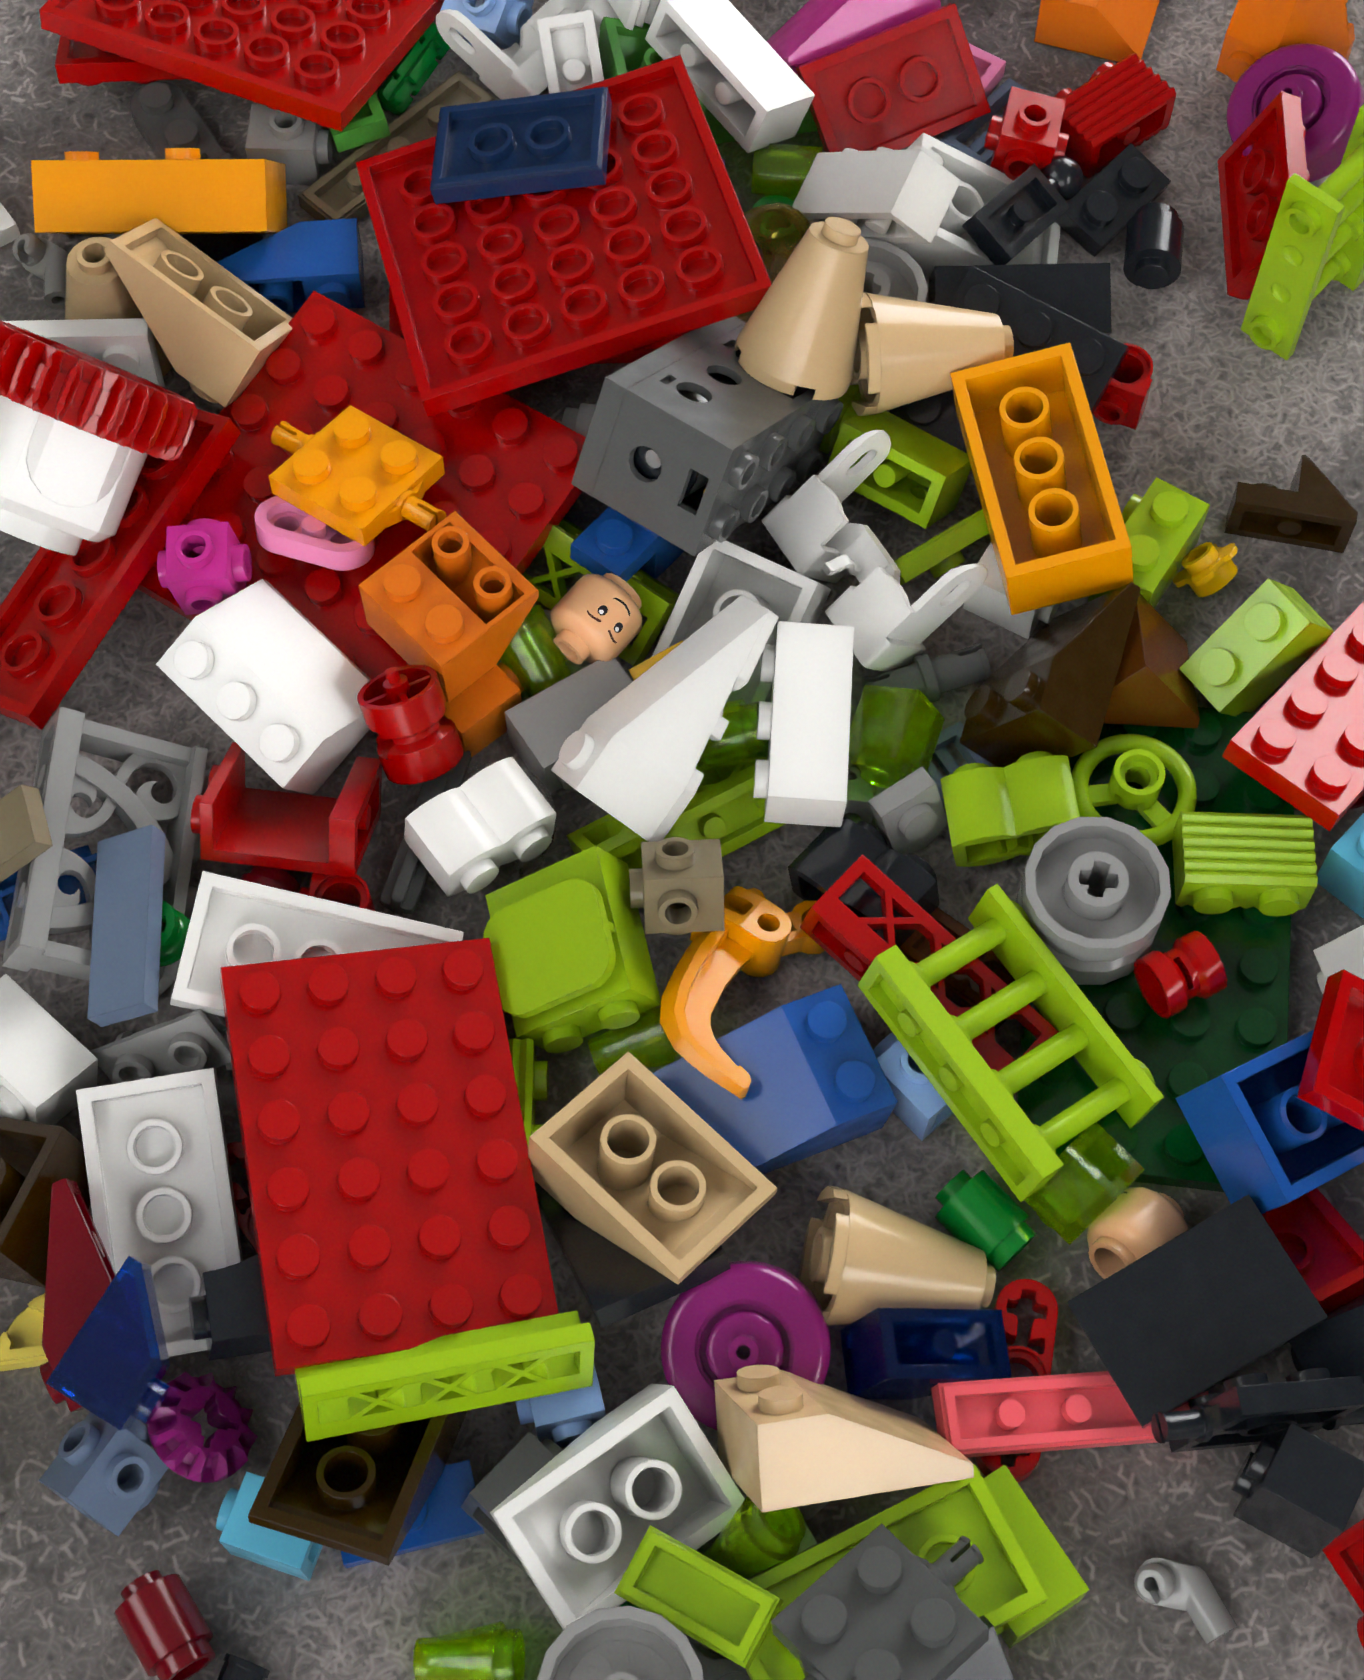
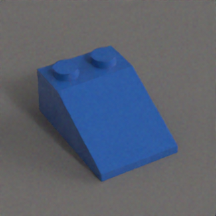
(808, 1086)

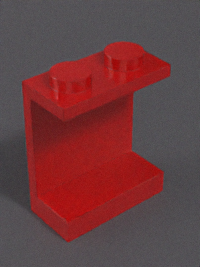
(287, 827)

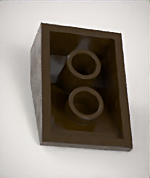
(1054, 686)
(30, 1162)
(355, 1487)

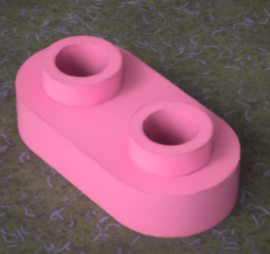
(300, 536)

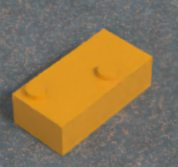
(180, 191)
(1042, 479)

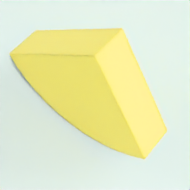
(22, 1341)

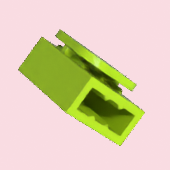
(570, 951)

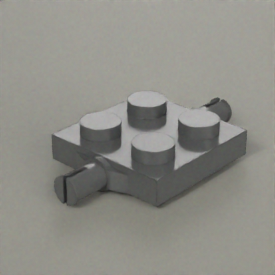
(885, 1615)

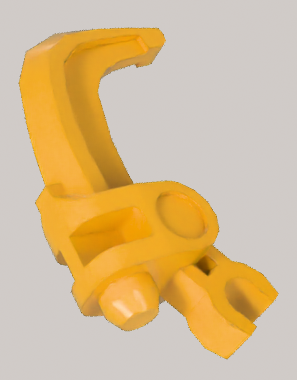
(752, 942)

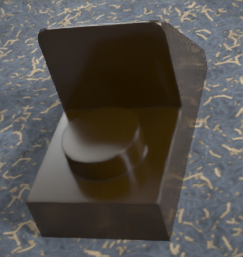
(1306, 515)

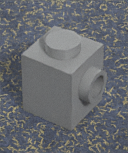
(289, 140)

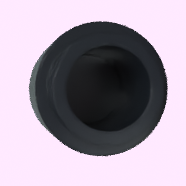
(1154, 246)

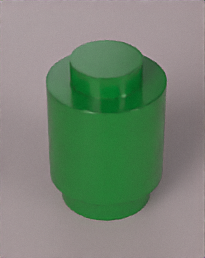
(984, 1217)

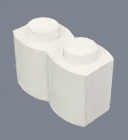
(480, 827)

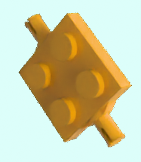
(357, 475)

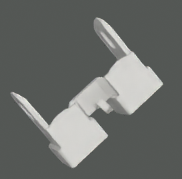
(520, 68)
(825, 547)

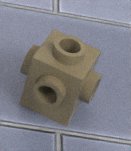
(679, 886)

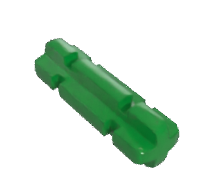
(412, 71)

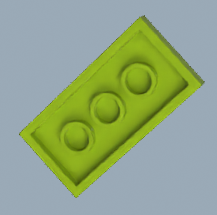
(928, 1526)

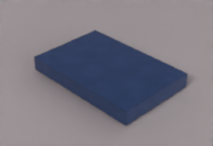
(521, 145)

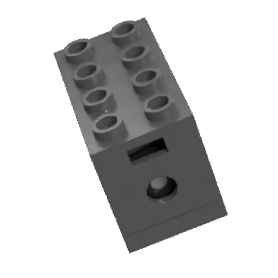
(699, 441)

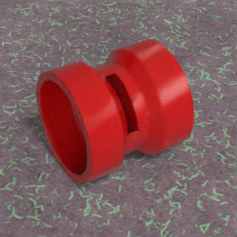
(1180, 974)

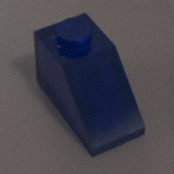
(913, 1349)
(119, 1352)

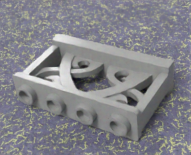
(62, 774)

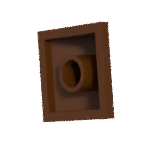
(1149, 681)

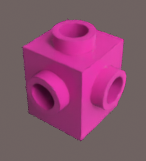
(203, 564)

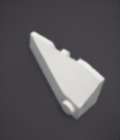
(645, 742)

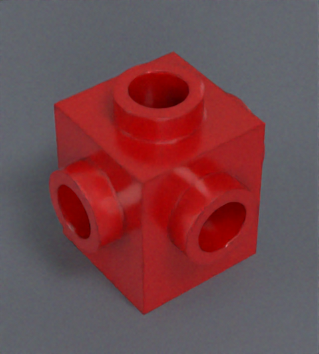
(1026, 132)

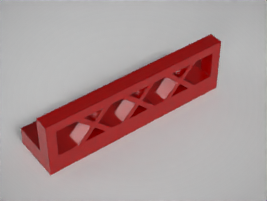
(856, 945)

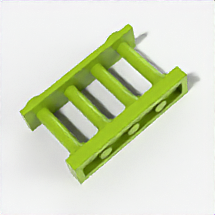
(1311, 243)
(974, 1091)

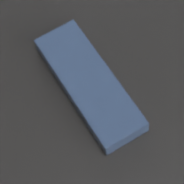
(127, 926)

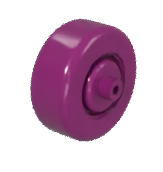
(1328, 95)
(741, 1321)

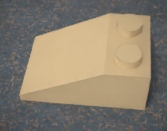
(199, 312)
(646, 1170)
(816, 1444)

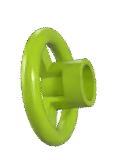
(1140, 763)

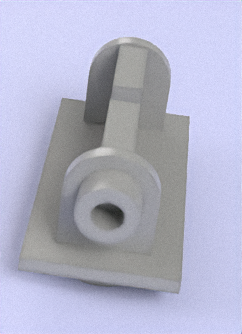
(168, 1048)

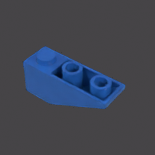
(305, 259)

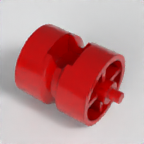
(408, 713)

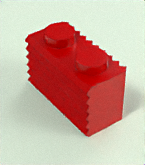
(1114, 109)

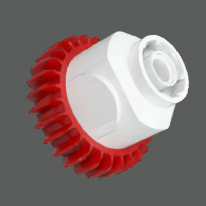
(76, 439)

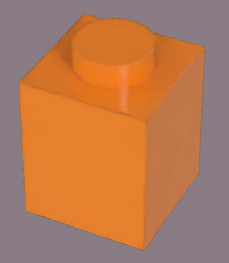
(482, 708)

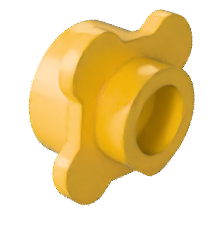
(1207, 568)

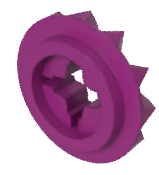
(180, 1440)

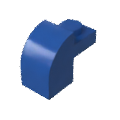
(622, 547)

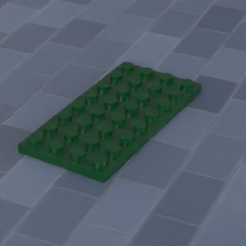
(1211, 1032)

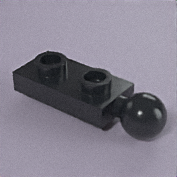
(1024, 209)

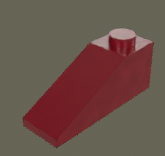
(75, 1277)

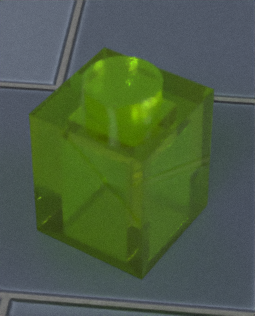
(893, 734)
(1086, 1185)

